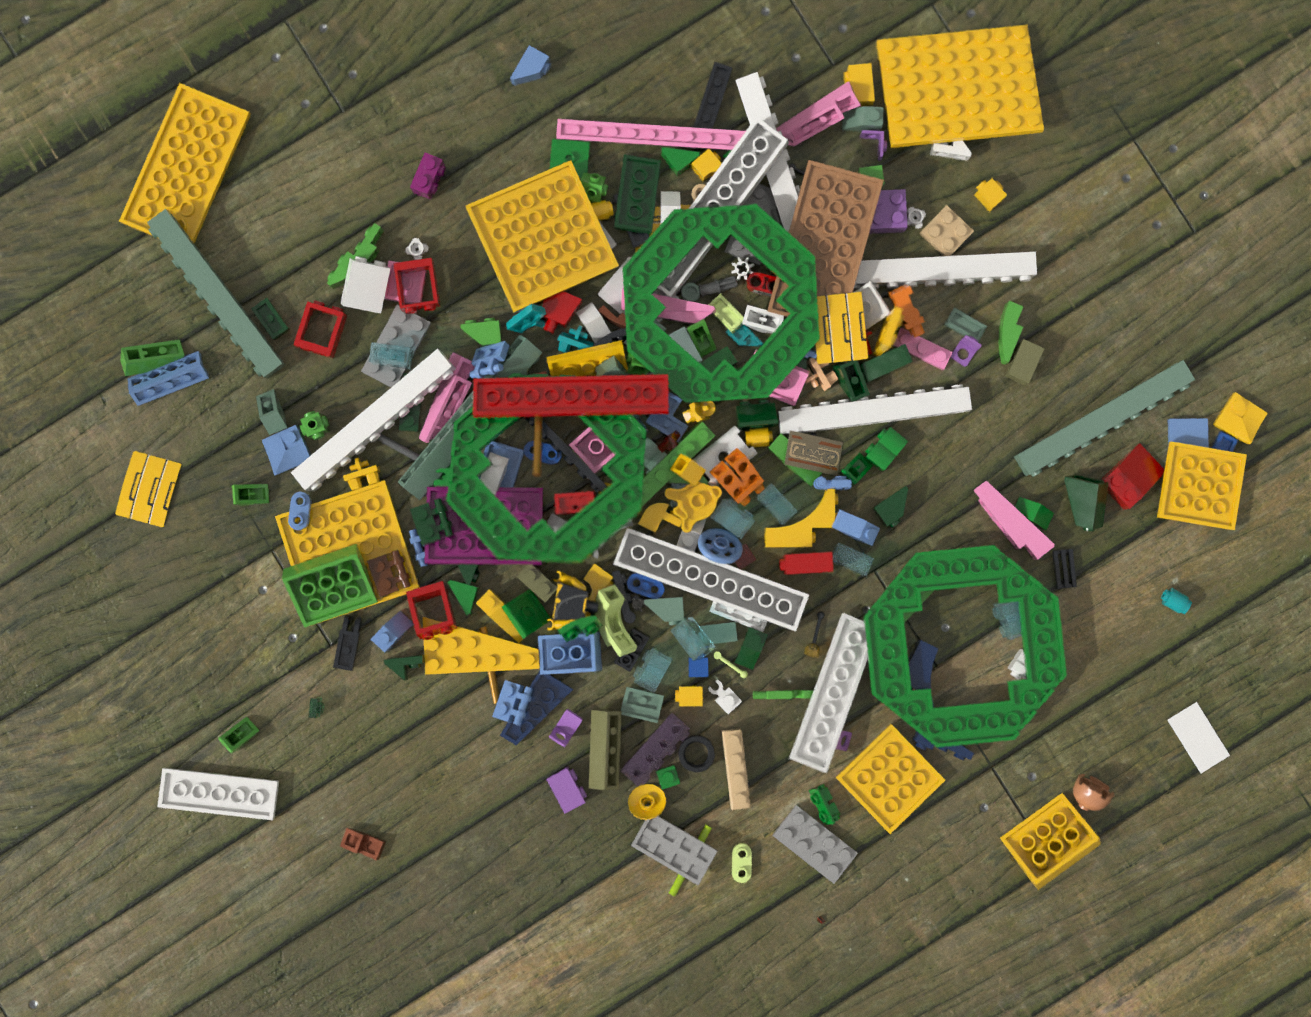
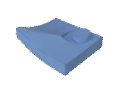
(286, 449)

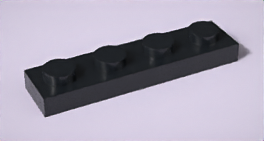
(713, 96)

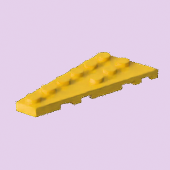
(475, 652)

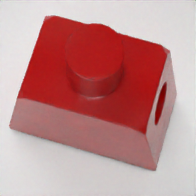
(560, 310)

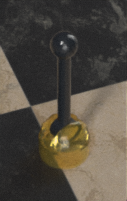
(813, 649)

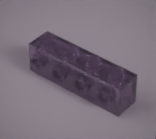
(655, 748)

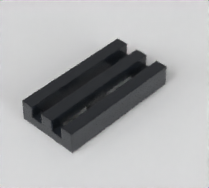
(1064, 566)

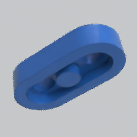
(546, 448)
(645, 586)

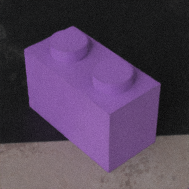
(566, 789)

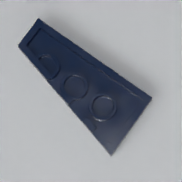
(545, 697)

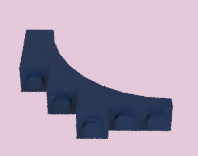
(920, 671)

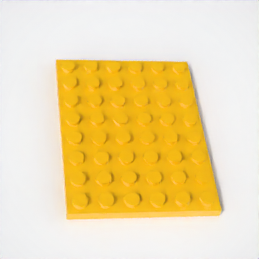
(959, 86)

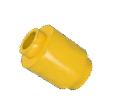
(603, 209)
(758, 437)

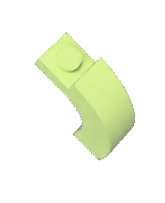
(609, 616)

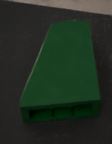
(886, 364)
(1087, 500)

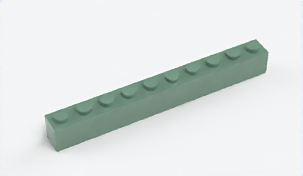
(216, 294)
(1103, 418)
(437, 454)

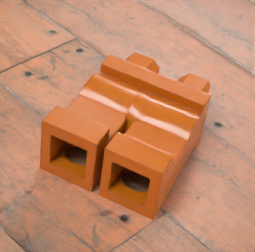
(912, 318)
(743, 483)

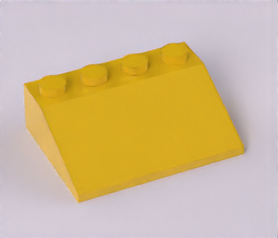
(1050, 841)

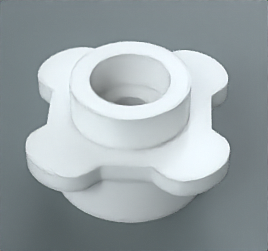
(920, 214)
(416, 244)

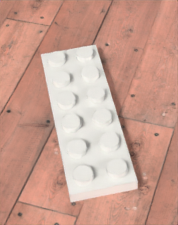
(218, 793)

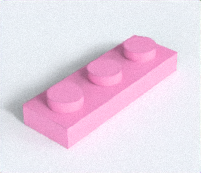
(923, 349)

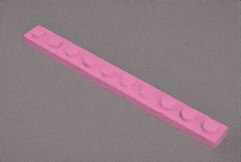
(648, 134)

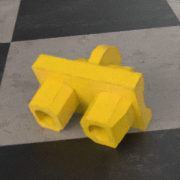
(699, 411)
(354, 478)

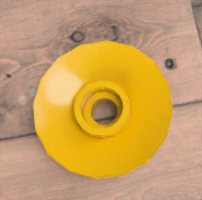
(647, 794)

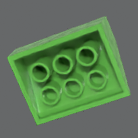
(329, 585)

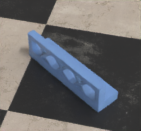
(167, 380)

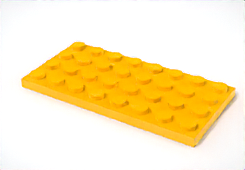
(186, 161)

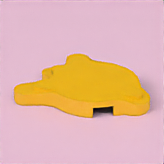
(694, 503)

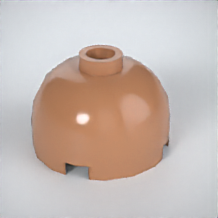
(1091, 793)

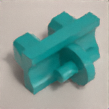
(567, 340)

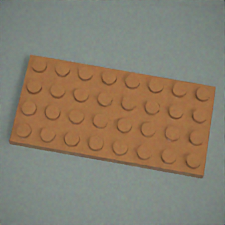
(834, 225)

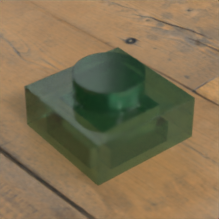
(316, 707)

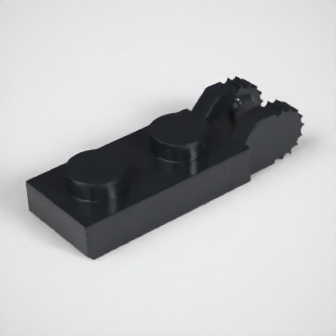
(347, 645)

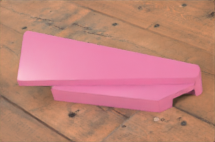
(820, 115)
(680, 310)
(448, 397)
(1012, 522)

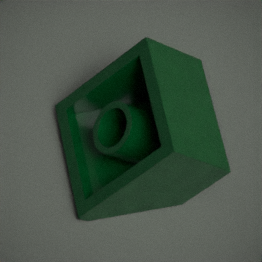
(756, 415)

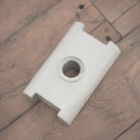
(725, 444)

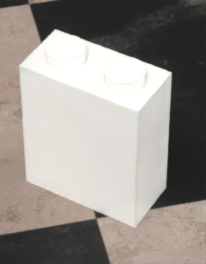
(365, 285)

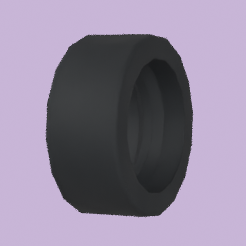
(711, 753)

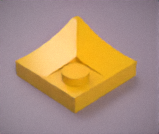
(1240, 418)

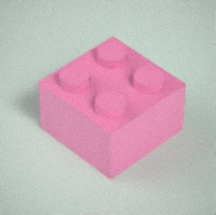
(592, 450)

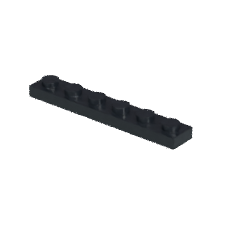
(571, 458)

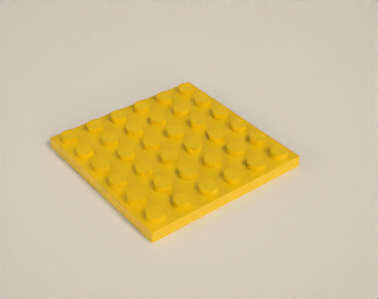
(542, 236)
(348, 519)

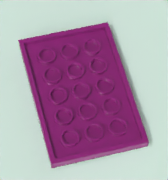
(464, 545)

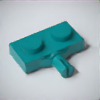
(527, 318)

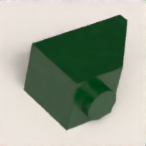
(851, 379)
(892, 508)
(751, 648)

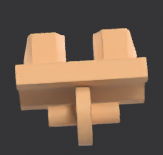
(824, 380)

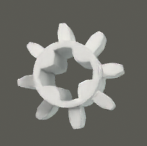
(748, 266)

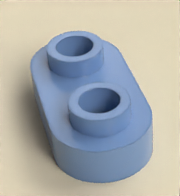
(301, 511)

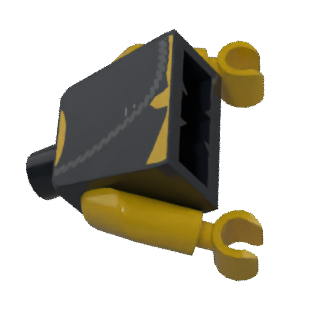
(570, 601)

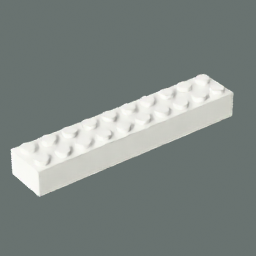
(730, 187)
(710, 579)

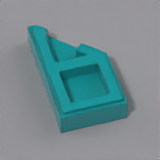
(744, 337)

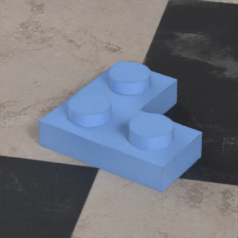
(666, 422)

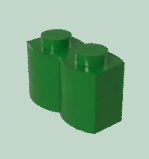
(886, 448)

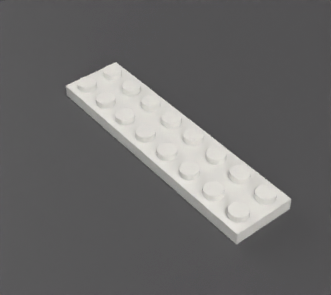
(832, 695)

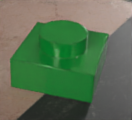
(668, 777)

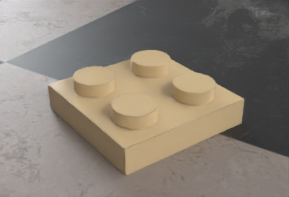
(946, 232)

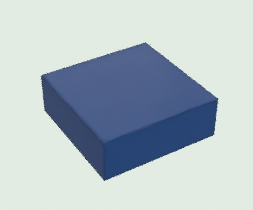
(1224, 442)
(698, 668)

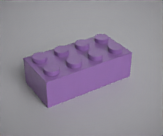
(890, 212)

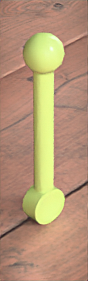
(717, 655)

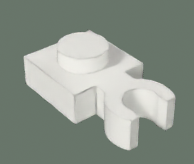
(726, 699)

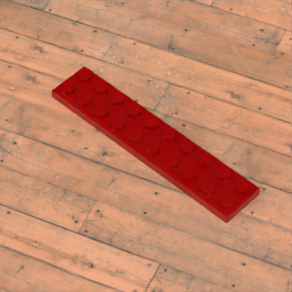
(570, 396)

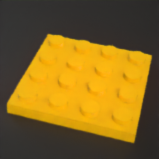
(1201, 485)
(890, 778)

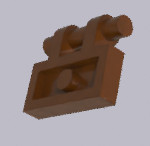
(383, 574)

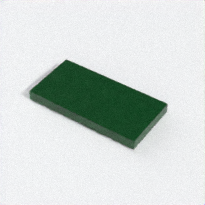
(637, 194)

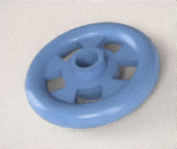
(720, 546)

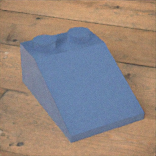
(574, 656)

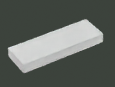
(738, 616)

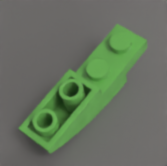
(365, 249)

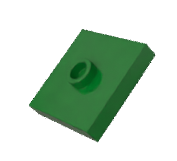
(567, 150)
(526, 613)

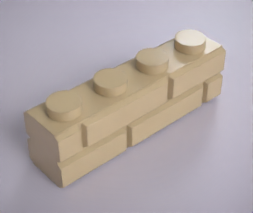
(736, 768)

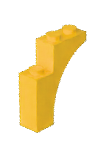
(800, 534)

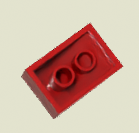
(1133, 477)

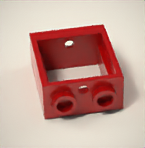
(415, 266)
(336, 334)
(568, 502)
(806, 563)
(428, 592)

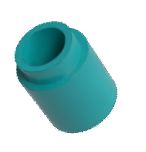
(1176, 600)

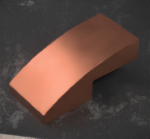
(606, 314)
(362, 843)

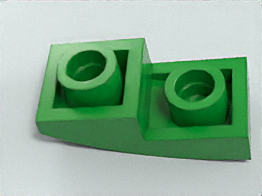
(587, 625)

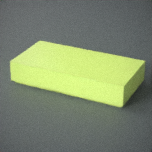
(727, 313)

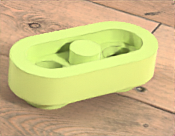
(741, 863)

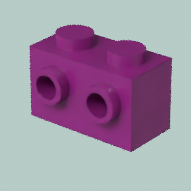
(427, 176)

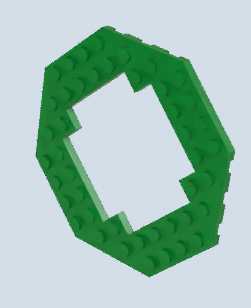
(770, 245)
(584, 531)
(1040, 640)

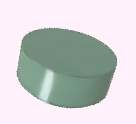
(690, 292)

